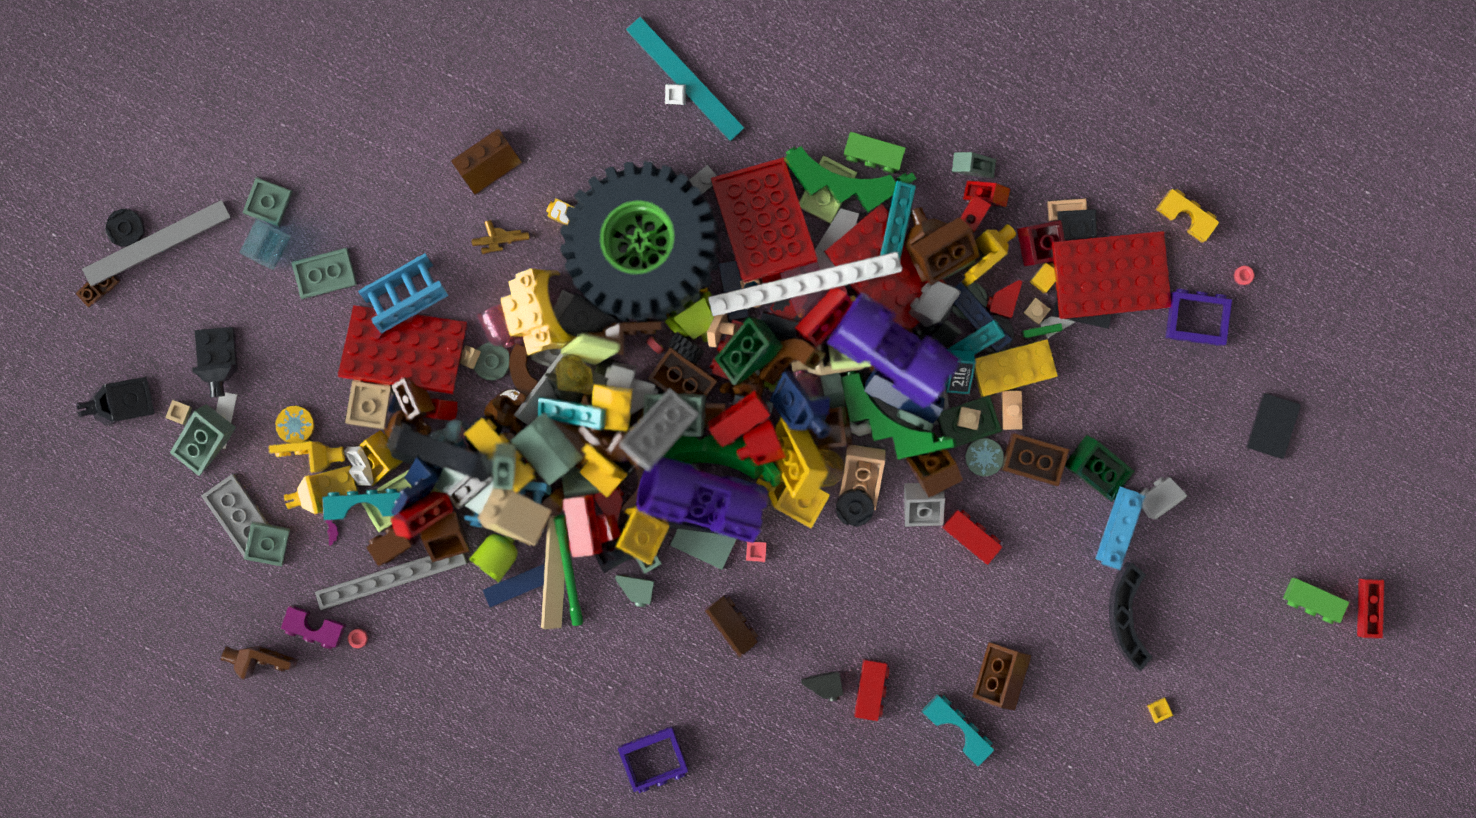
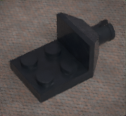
(215, 357)
(119, 401)

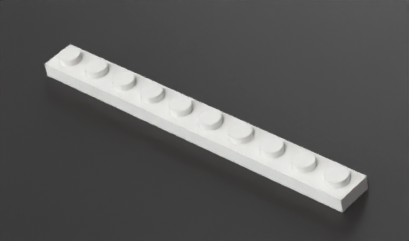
(805, 283)

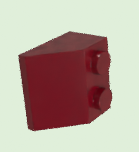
(1037, 242)

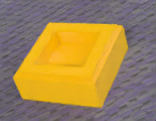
(1160, 710)

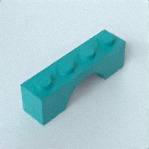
(338, 506)
(975, 746)

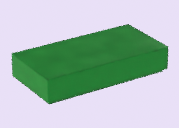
(1042, 330)

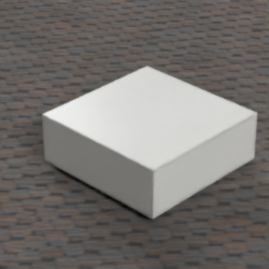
(675, 94)

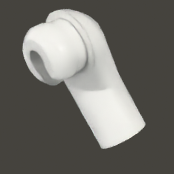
(862, 429)

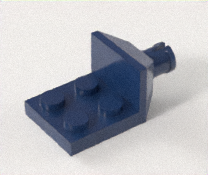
(798, 408)
(422, 478)

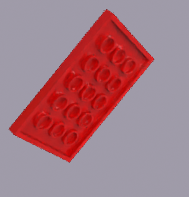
(763, 220)
(1111, 275)
(893, 290)
(417, 348)

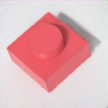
(756, 551)

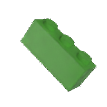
(874, 152)
(1315, 601)

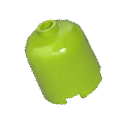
(495, 556)

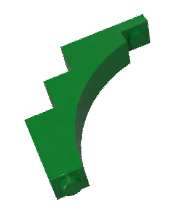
(815, 177)
(907, 440)
(708, 450)

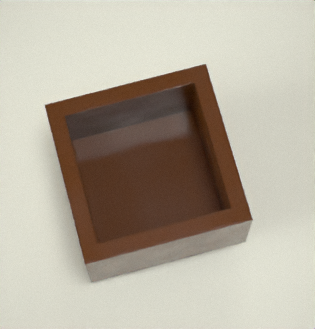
(841, 431)
(445, 538)
(389, 546)

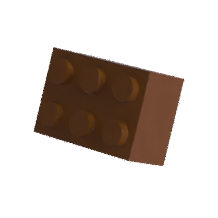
(1034, 459)

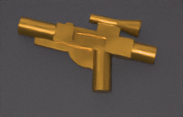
(498, 236)

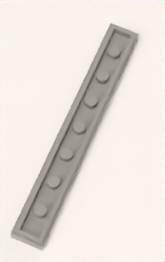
(156, 243)
(385, 579)

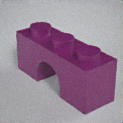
(297, 623)

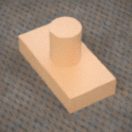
(718, 327)
(1011, 410)

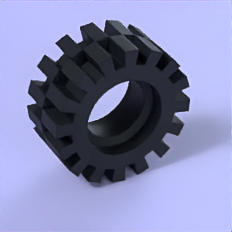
(686, 348)

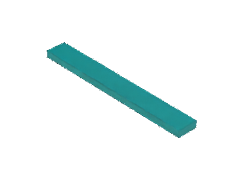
(683, 75)

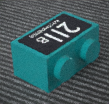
(962, 377)

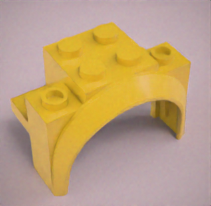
(531, 314)

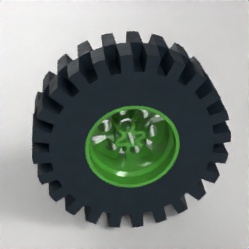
(612, 208)

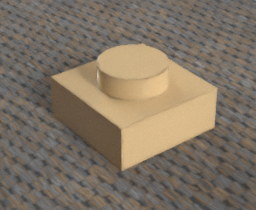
(1036, 311)
(469, 357)
(178, 412)
(968, 418)

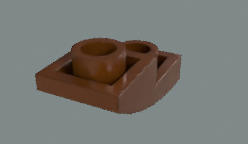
(91, 295)

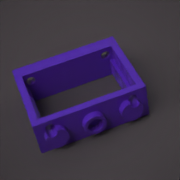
(1220, 299)
(659, 779)

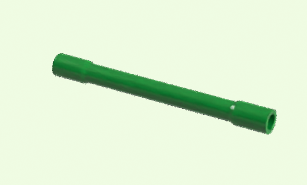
(561, 531)

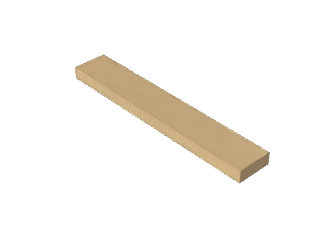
(553, 581)

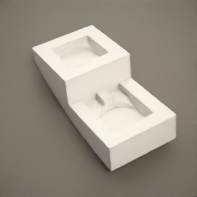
(361, 468)

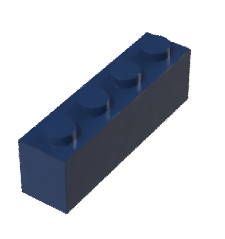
(880, 386)

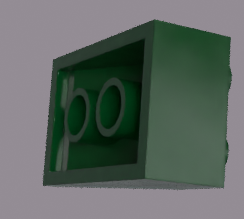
(748, 350)
(1098, 467)

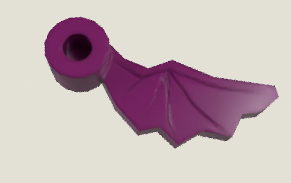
(332, 531)

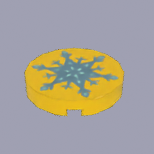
(294, 424)

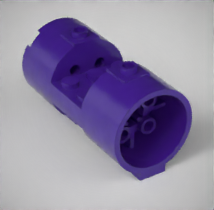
(914, 364)
(719, 503)

